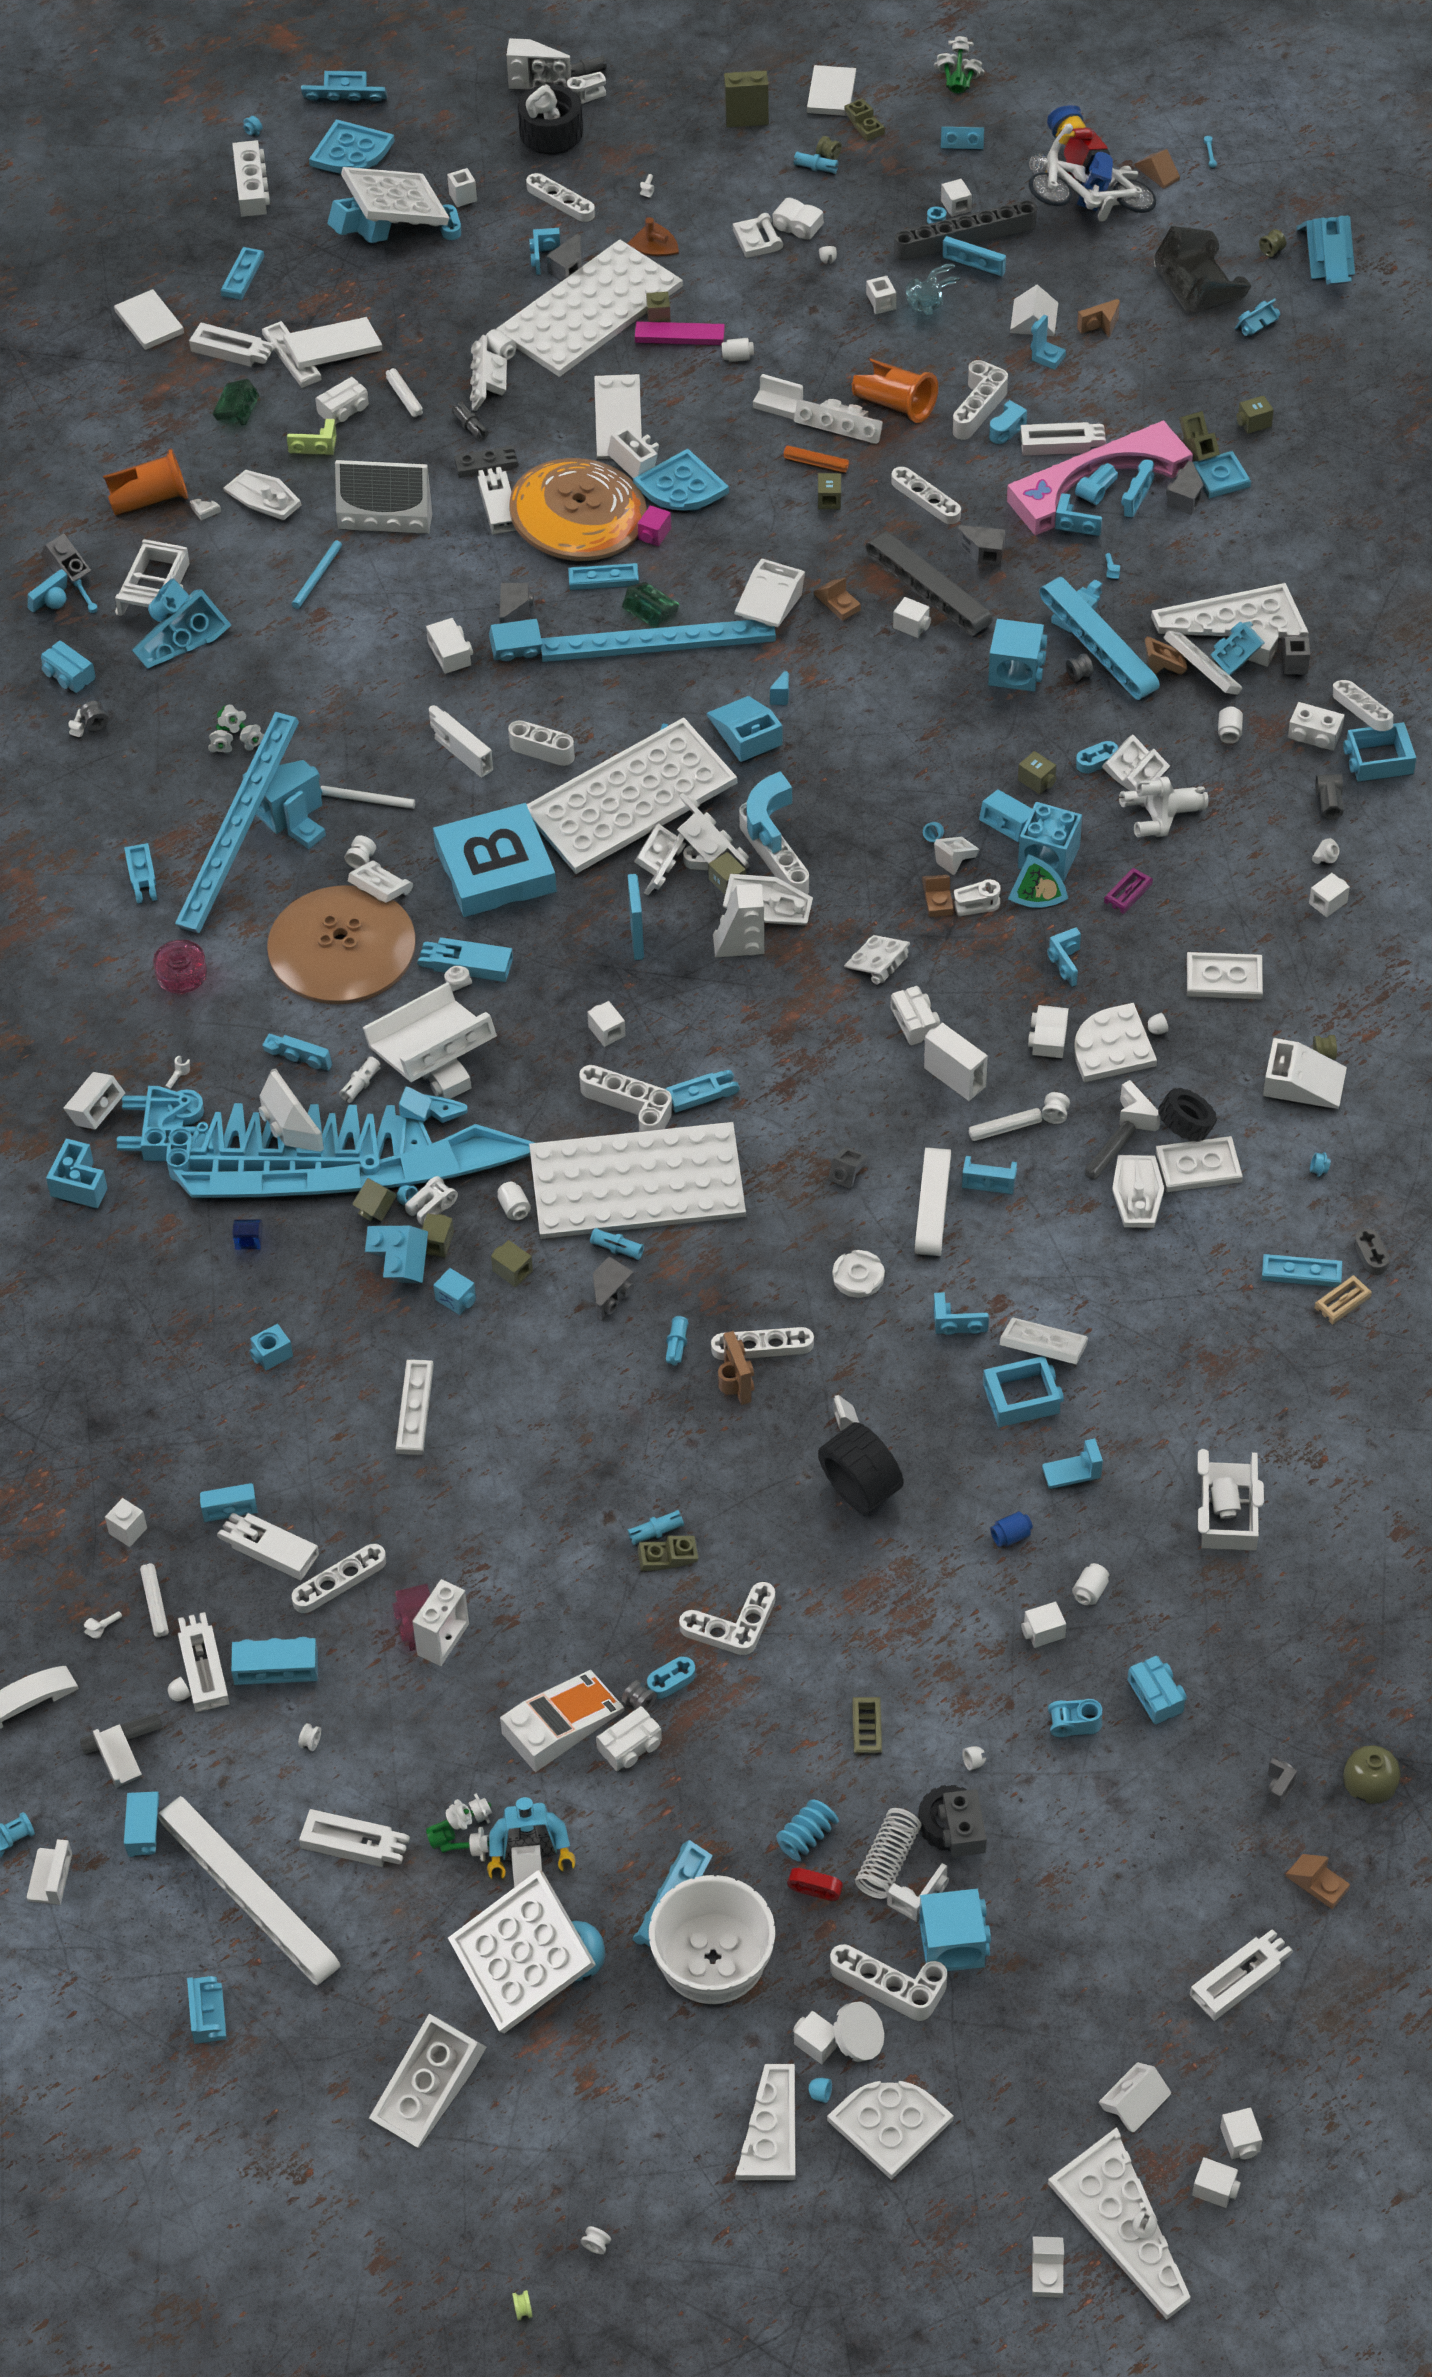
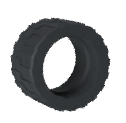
(552, 134)
(860, 1467)

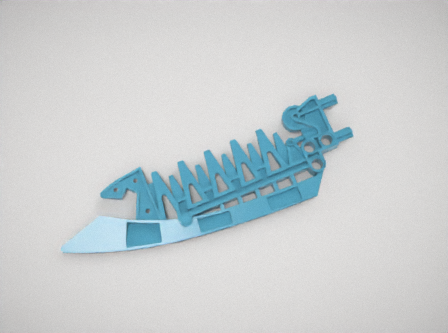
(299, 1171)

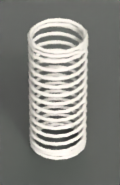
(900, 1828)

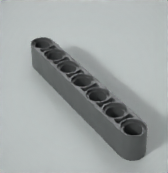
(967, 228)
(929, 583)

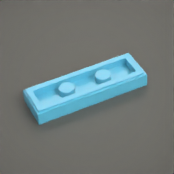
(974, 256)
(242, 273)
(603, 576)
(1301, 1270)

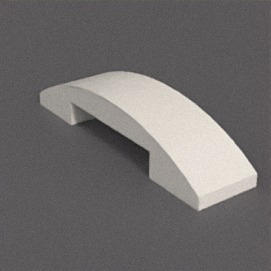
(34, 1689)

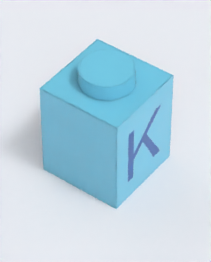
(455, 1291)

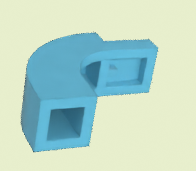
(763, 800)

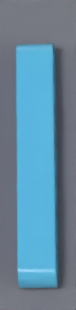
(1099, 638)

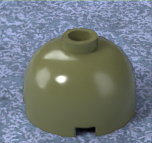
(1372, 1774)

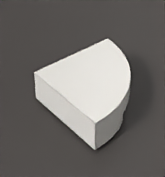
(204, 509)

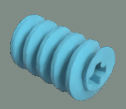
(805, 1827)

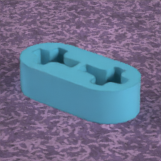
(453, 222)
(1096, 756)
(671, 1678)

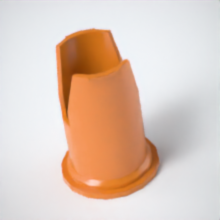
(898, 390)
(145, 484)

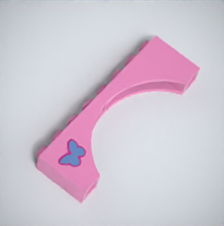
(1039, 494)

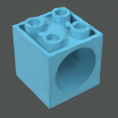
(1017, 655)
(1051, 836)
(954, 1929)

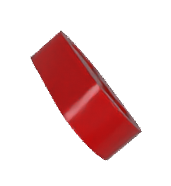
(815, 1884)

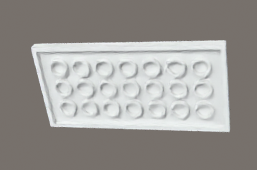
(588, 307)
(629, 795)
(637, 1180)

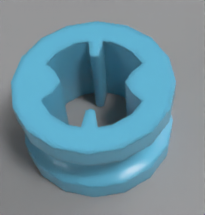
(936, 211)

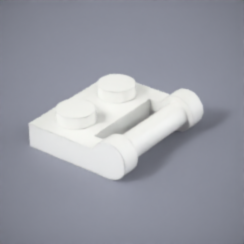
(750, 238)
(379, 882)

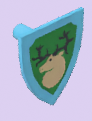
(1038, 885)

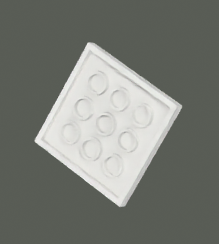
(395, 196)
(521, 1951)

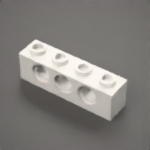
(249, 178)

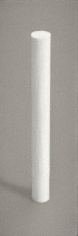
(368, 797)

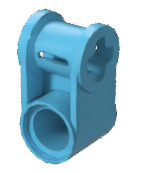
(167, 600)
(1073, 1717)

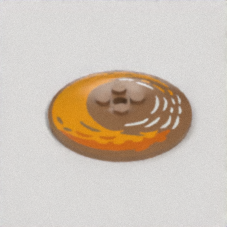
(556, 524)

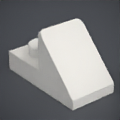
(952, 851)
(1138, 1108)
(1047, 2267)

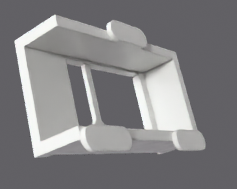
(158, 551)
(1245, 1477)

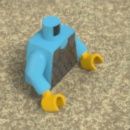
(528, 1826)

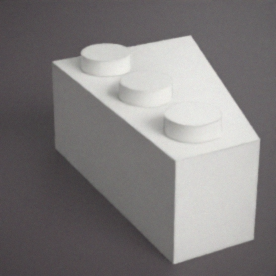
(742, 925)

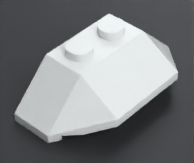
(287, 1115)

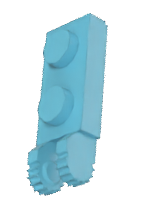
(1138, 488)
(141, 870)
(702, 1090)

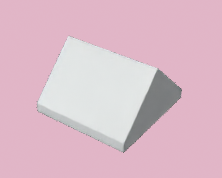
(1030, 308)

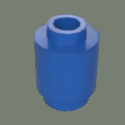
(1011, 1529)

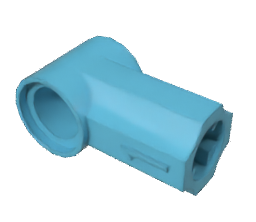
(1094, 487)

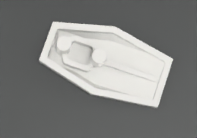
(263, 494)
(781, 901)
(1138, 1190)

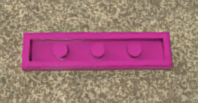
(679, 333)

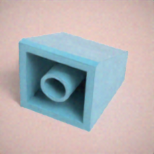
(286, 782)

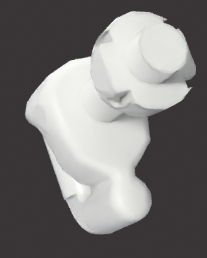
(543, 101)

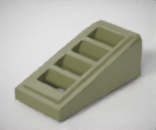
(866, 1703)

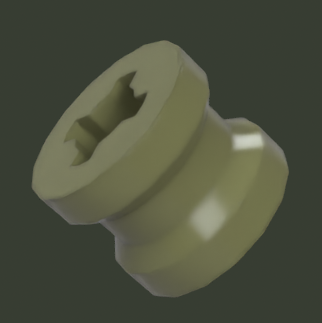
(828, 148)
(1272, 243)
(1326, 1046)

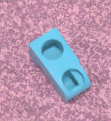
(1008, 423)

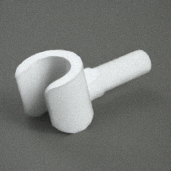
(647, 188)
(76, 727)
(180, 1069)
(96, 1628)

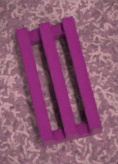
(1124, 897)

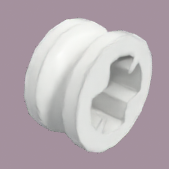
(309, 1737)
(595, 2240)

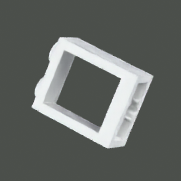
(441, 1616)

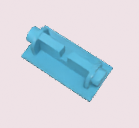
(962, 137)
(1251, 322)

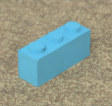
(274, 1661)

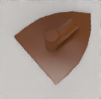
(654, 240)

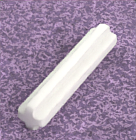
(404, 392)
(1005, 1124)
(154, 1600)

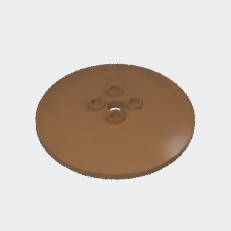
(347, 970)

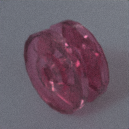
(180, 966)

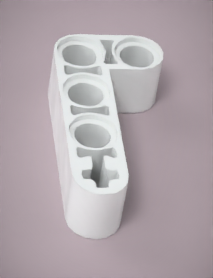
(989, 389)
(631, 1095)
(850, 1964)

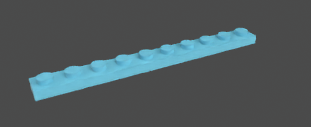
(656, 640)
(237, 822)

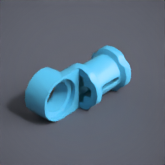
(14, 1831)

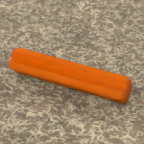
(816, 459)

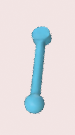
(1208, 141)
(92, 607)

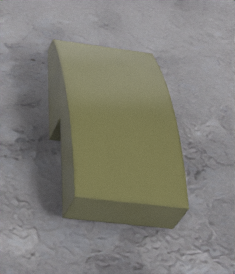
(863, 119)
(666, 1555)

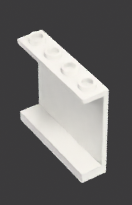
(427, 1033)

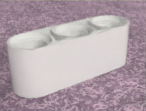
(541, 743)

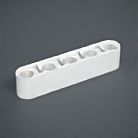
(783, 863)
(932, 1201)

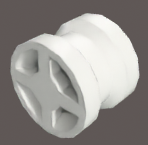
(1055, 1108)

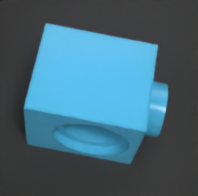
(274, 1339)

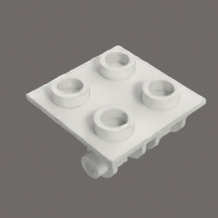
(879, 957)

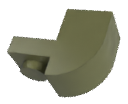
(1196, 437)

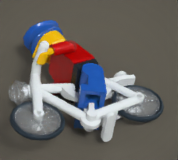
(1090, 166)

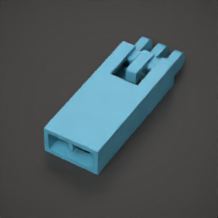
(480, 959)

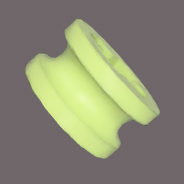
(522, 2305)

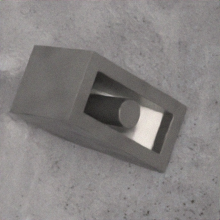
(515, 602)

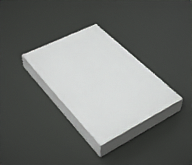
(831, 90)
(149, 319)
(1224, 975)
(1199, 1164)
(1044, 1340)

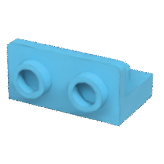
(1237, 648)

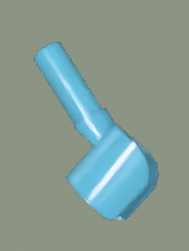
(1113, 571)

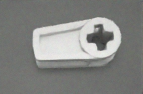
(588, 86)
(975, 898)
(431, 1199)

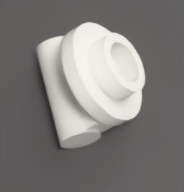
(1327, 851)
(457, 977)

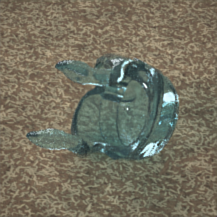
(928, 295)

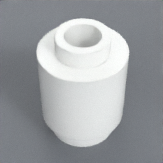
(500, 344)
(737, 349)
(1230, 724)
(513, 1201)
(1225, 1497)
(1091, 1584)

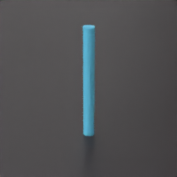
(317, 573)

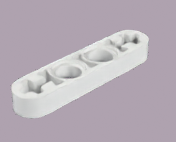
(580, 208)
(922, 498)
(1363, 705)
(763, 1348)
(336, 1575)

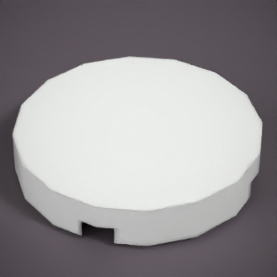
(858, 1274)
(859, 2031)

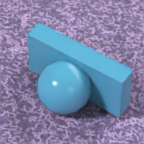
(49, 592)

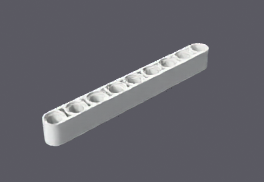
(249, 1891)

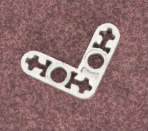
(733, 1631)

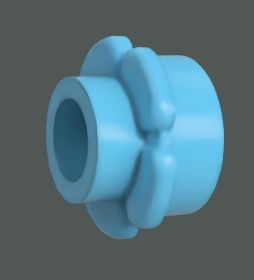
(252, 126)
(1320, 1164)

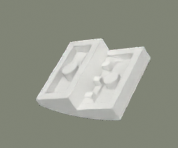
(1134, 764)

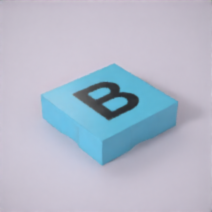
(494, 859)

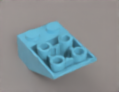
(747, 727)

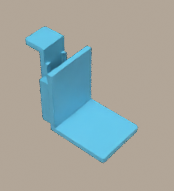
(1330, 249)

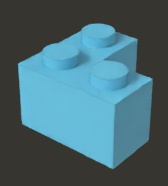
(348, 218)
(73, 1175)
(403, 1251)

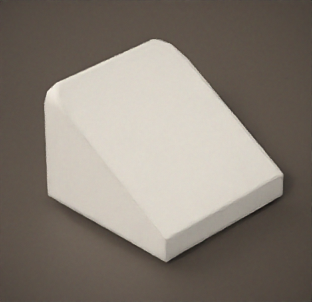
(844, 1412)

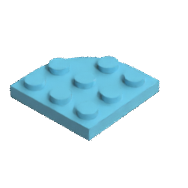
(350, 147)
(681, 483)

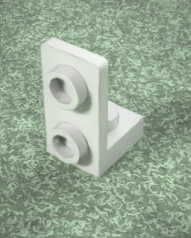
(905, 1899)

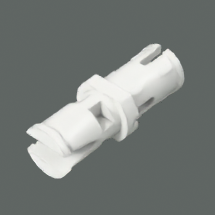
(360, 1079)

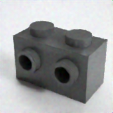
(963, 1823)

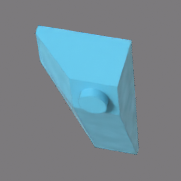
(191, 626)

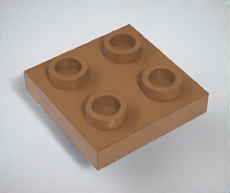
(735, 1367)

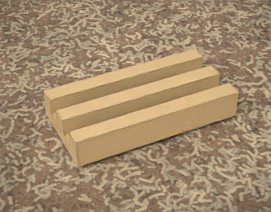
(1348, 1307)

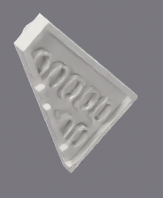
(1264, 607)
(1106, 2198)

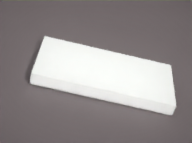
(332, 342)

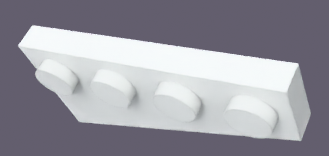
(770, 2139)

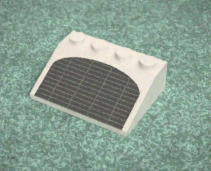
(383, 496)

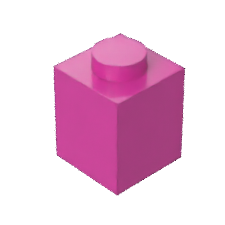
(654, 525)

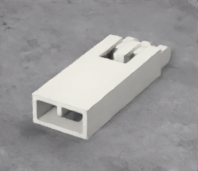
(230, 345)
(1061, 438)
(497, 500)
(461, 742)
(275, 1548)
(206, 1675)
(343, 1839)
(1230, 1984)

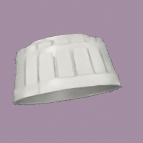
(706, 1917)

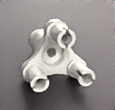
(1162, 804)

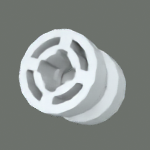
(360, 852)

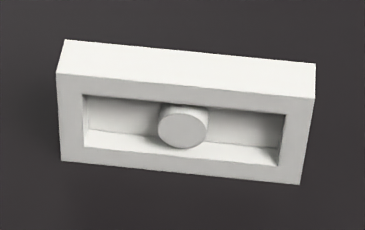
(778, 396)
(117, 1755)
(50, 1874)
(1136, 2095)

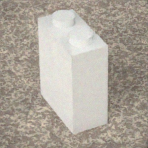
(955, 1061)

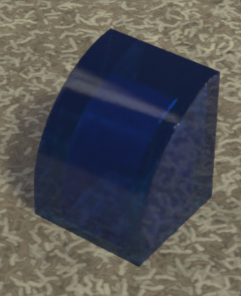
(247, 1234)

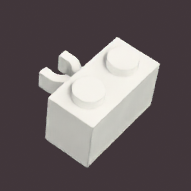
(632, 451)

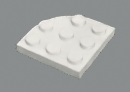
(1112, 1044)
(890, 2122)

